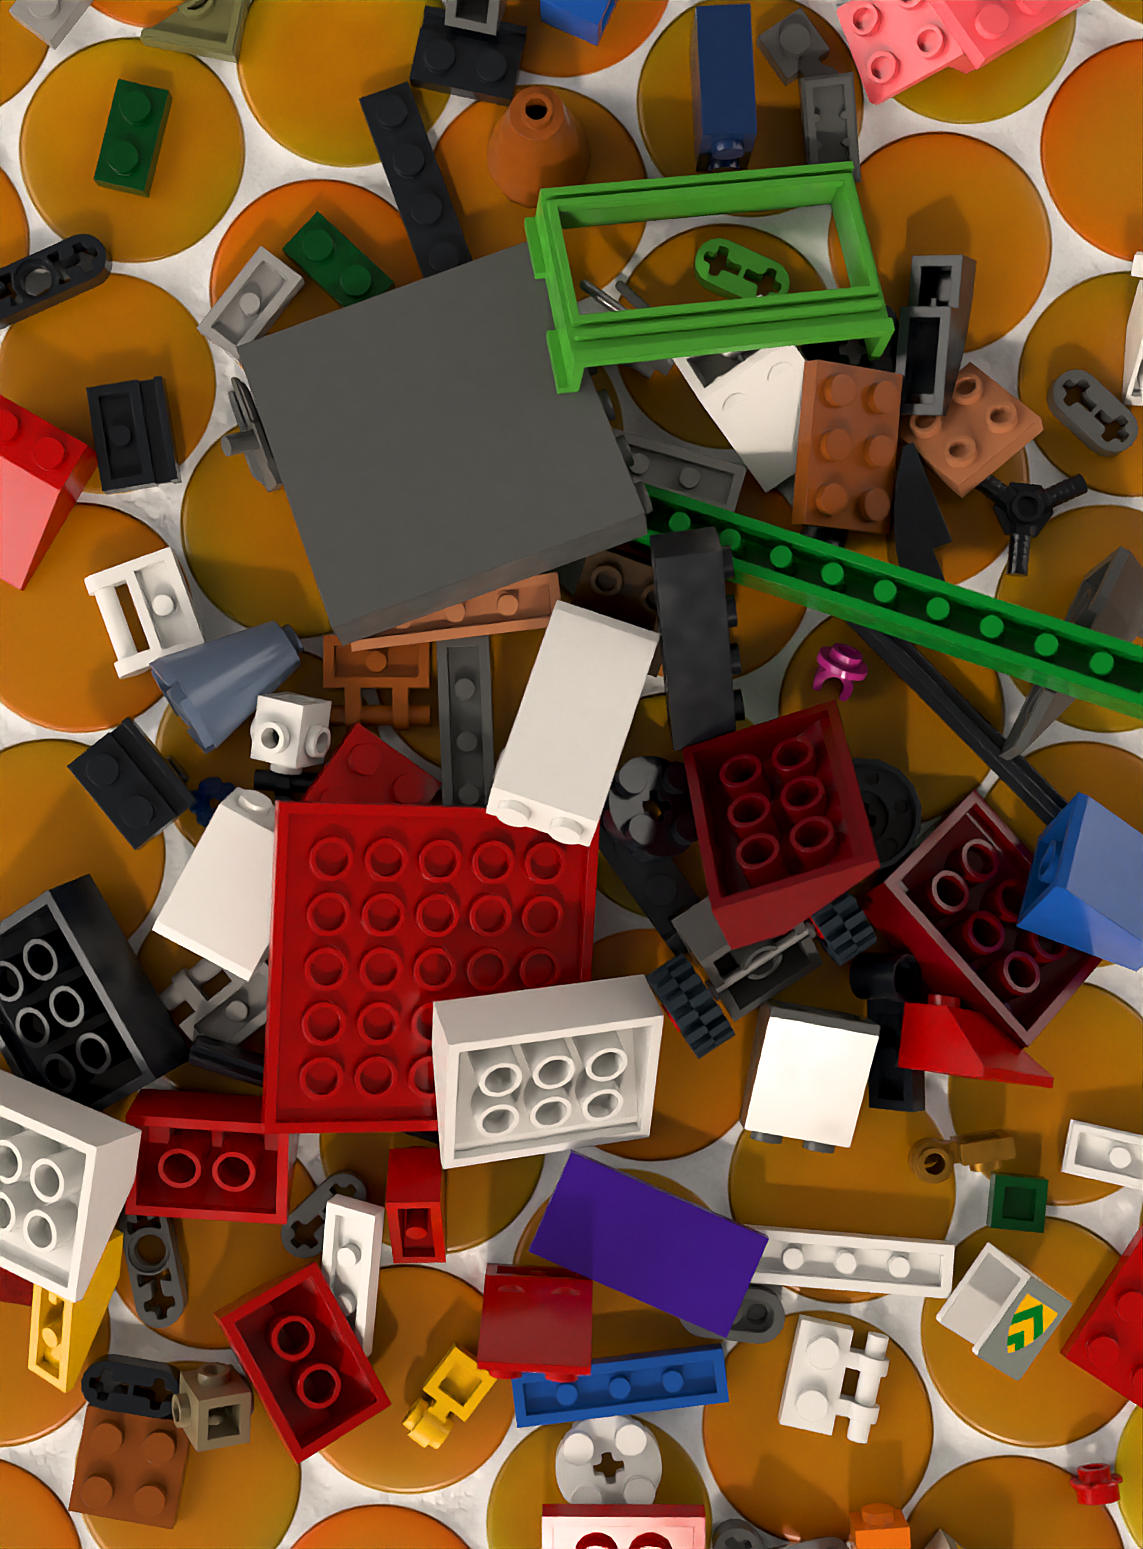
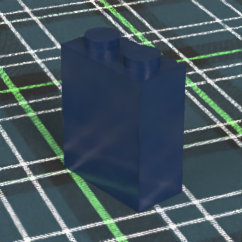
(723, 87)

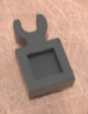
(795, 48)

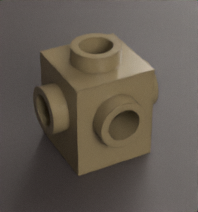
(213, 1406)

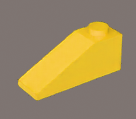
(66, 1329)

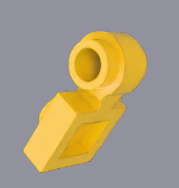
(456, 1388)

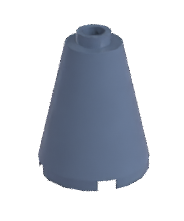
(220, 680)

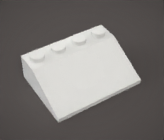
(545, 1069)
(59, 1185)

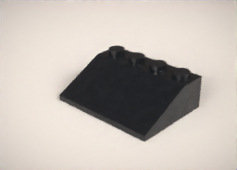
(79, 1001)

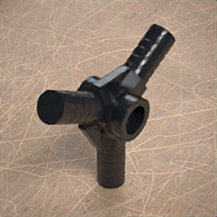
(1024, 512)

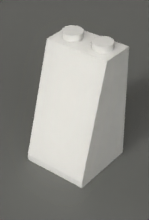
(572, 724)

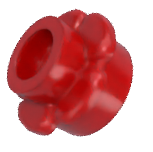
(1096, 1484)

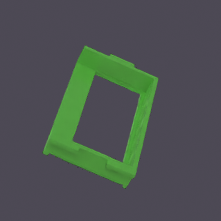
(712, 325)

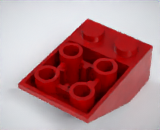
(535, 1322)

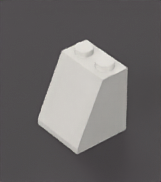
(226, 887)

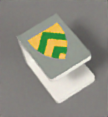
(1003, 1311)

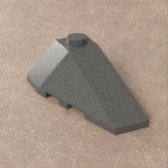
(1105, 602)

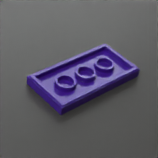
(648, 1243)

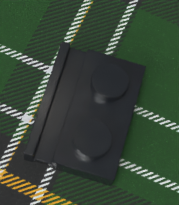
(467, 60)
(133, 435)
(133, 783)

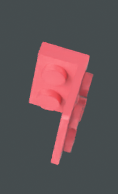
(898, 44)

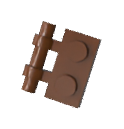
(378, 668)

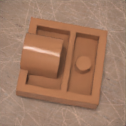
(975, 436)

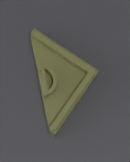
(202, 29)

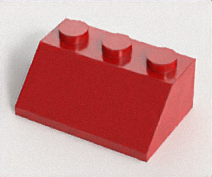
(209, 1159)
(302, 1360)

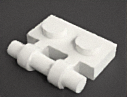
(817, 1373)

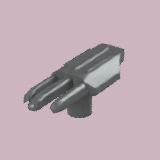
(251, 438)

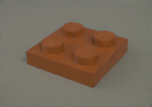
(130, 1468)

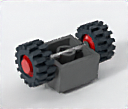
(750, 973)

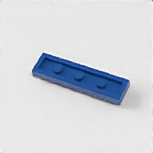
(625, 1386)

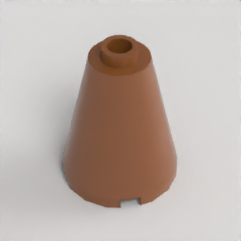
(537, 147)

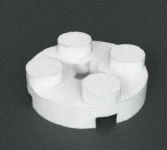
(627, 1442)

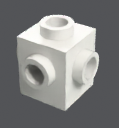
(290, 731)

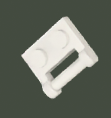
(161, 604)

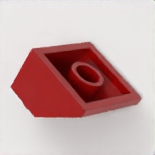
(963, 1044)

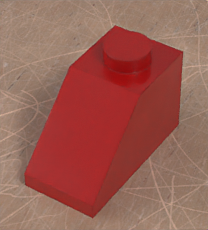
(416, 1205)

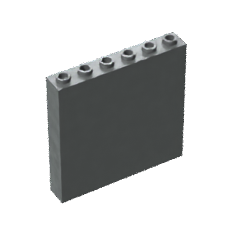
(436, 445)

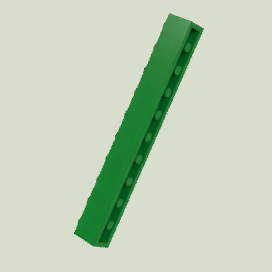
(914, 606)

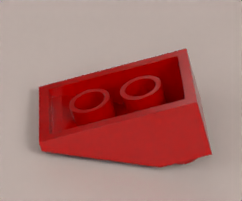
(39, 485)

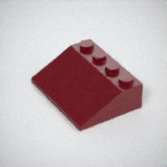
(778, 822)
(958, 913)

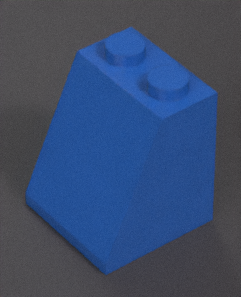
(1088, 884)

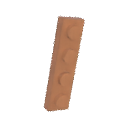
(507, 609)

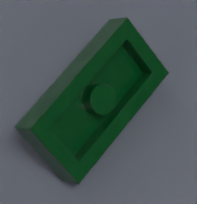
(133, 138)
(336, 263)

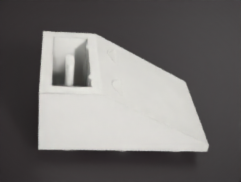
(754, 404)

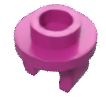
(840, 662)

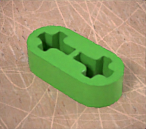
(742, 261)

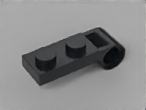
(886, 984)

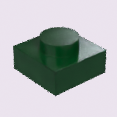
(1017, 1202)

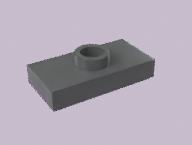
(829, 120)

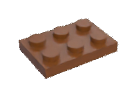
(846, 447)

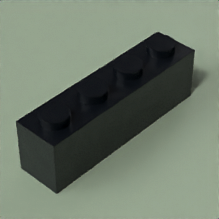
(694, 634)

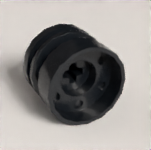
(891, 807)

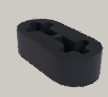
(130, 1398)

